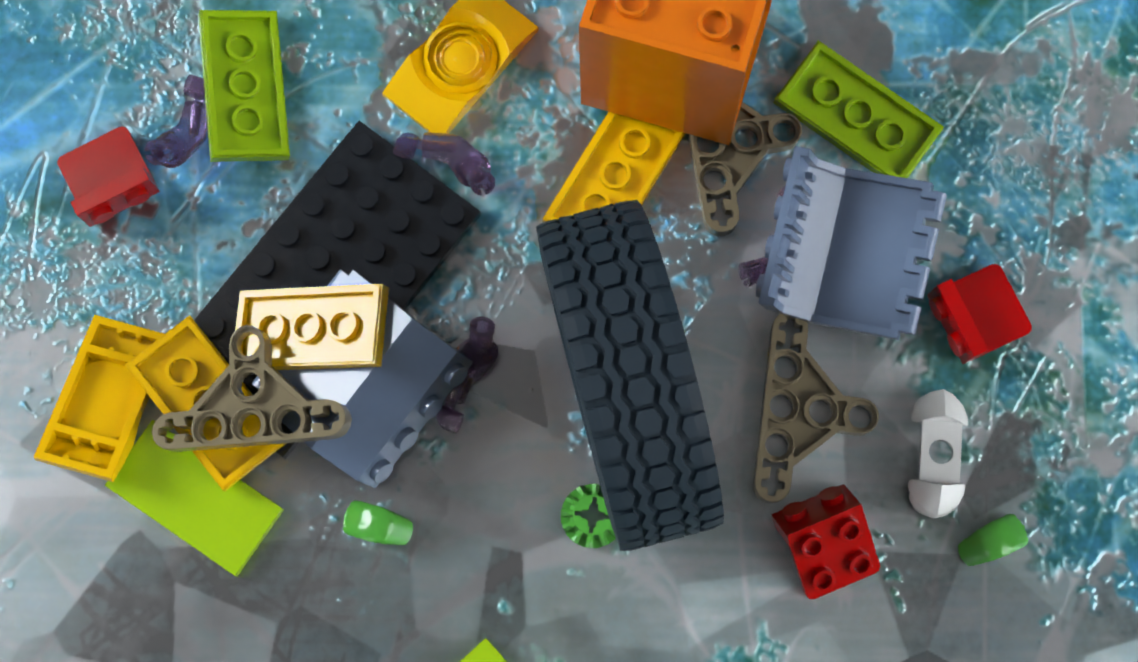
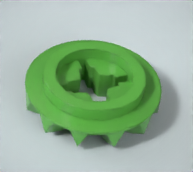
(577, 527)

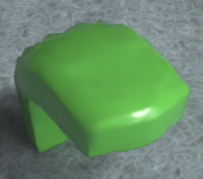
(376, 524)
(993, 541)

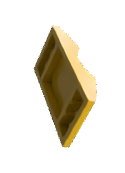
(458, 62)
(99, 403)

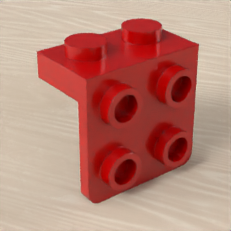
(107, 176)
(979, 312)
(828, 540)

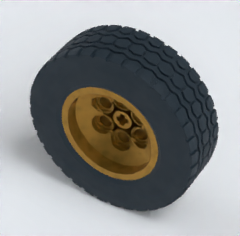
(632, 374)

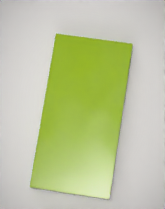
(243, 85)
(857, 113)
(191, 504)

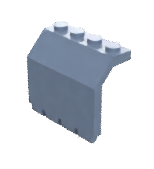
(850, 247)
(384, 402)

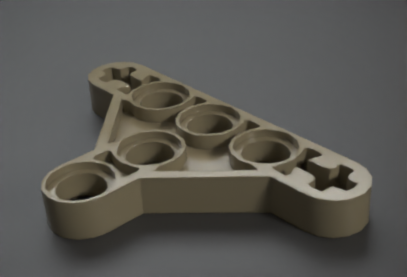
(737, 163)
(232, 407)
(798, 428)

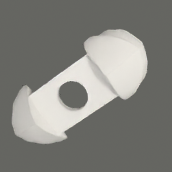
(938, 485)

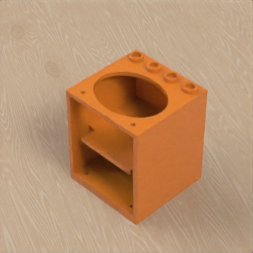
(671, 60)

